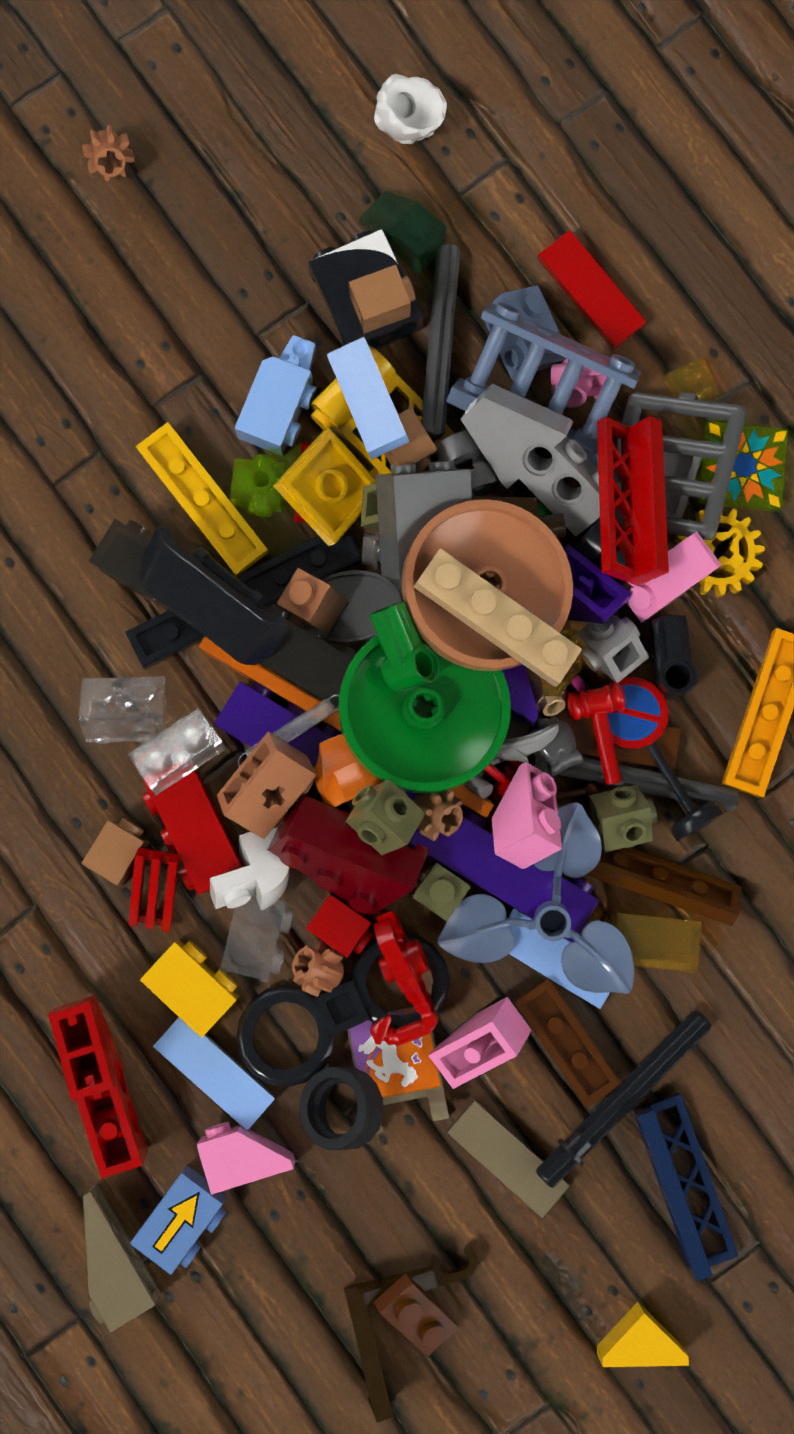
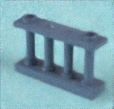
(507, 318)

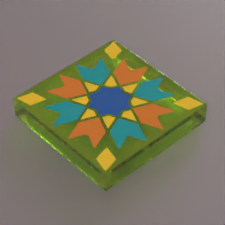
(757, 470)

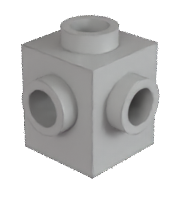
(612, 647)

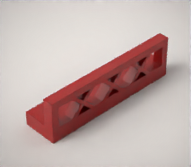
(640, 502)

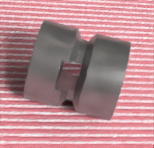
(465, 453)

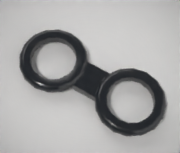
(333, 1012)

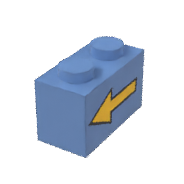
(179, 1220)

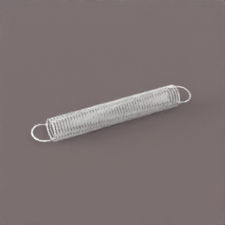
(293, 723)

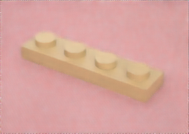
(497, 617)

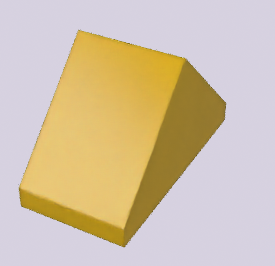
(640, 1342)

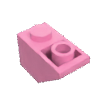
(527, 818)

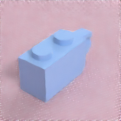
(277, 398)

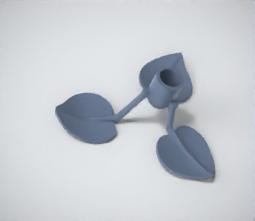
(593, 962)

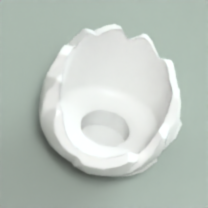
(409, 108)

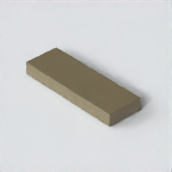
(505, 1157)

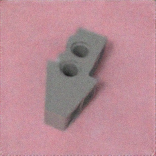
(507, 433)

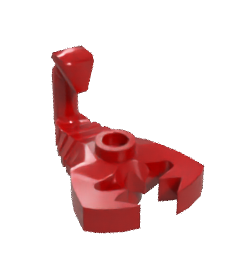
(404, 964)

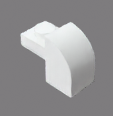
(260, 877)

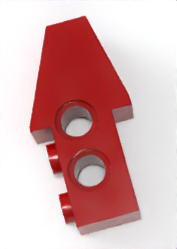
(98, 1085)

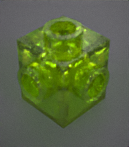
(248, 477)

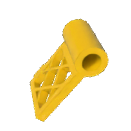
(333, 411)

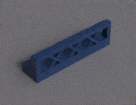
(675, 1195)

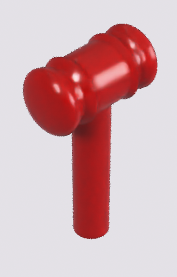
(596, 704)

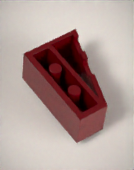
(334, 856)

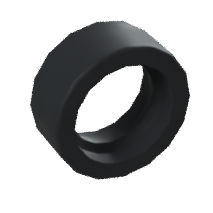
(313, 1108)

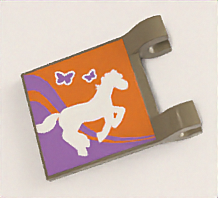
(400, 1071)

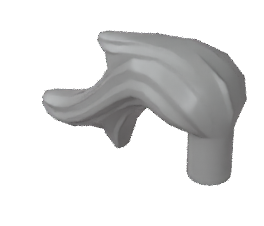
(514, 750)

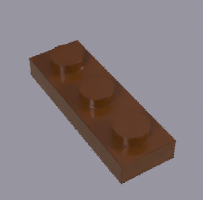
(567, 1042)

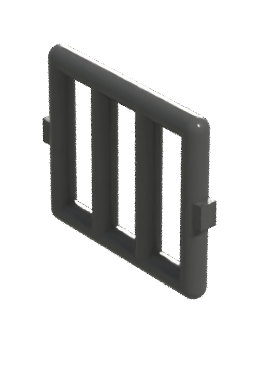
(723, 452)

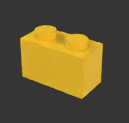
(191, 986)

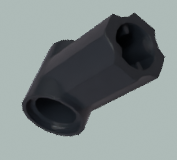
(672, 652)

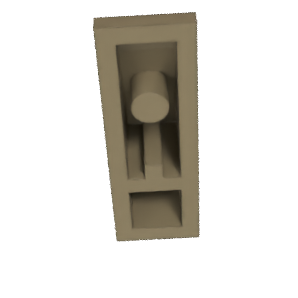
(116, 1274)

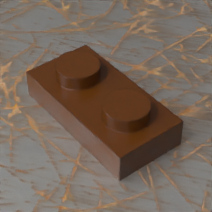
(416, 1314)

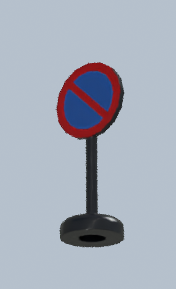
(640, 727)

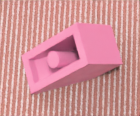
(688, 565)
(481, 1043)
(240, 1157)

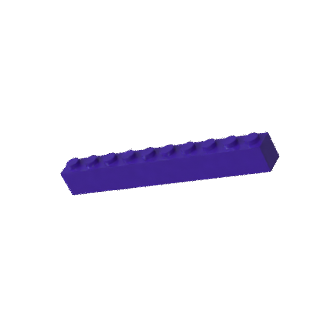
(467, 851)

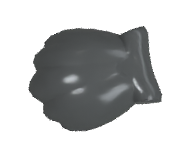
(561, 751)

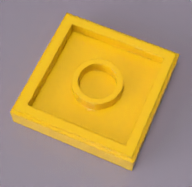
(326, 486)

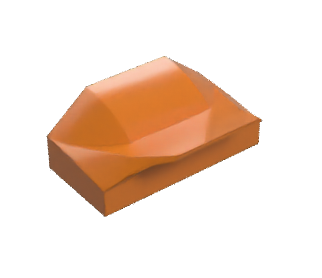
(339, 773)

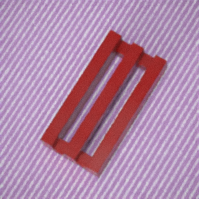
(150, 916)

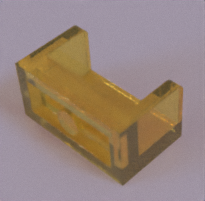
(661, 941)

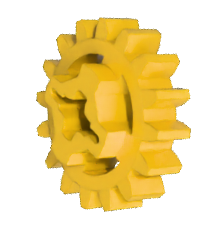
(731, 561)

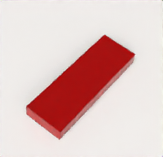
(591, 290)

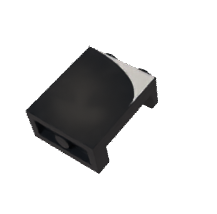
(333, 271)

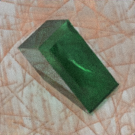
(408, 227)

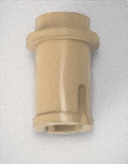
(545, 704)

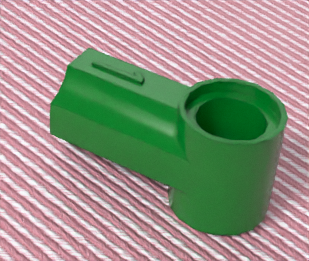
(406, 659)

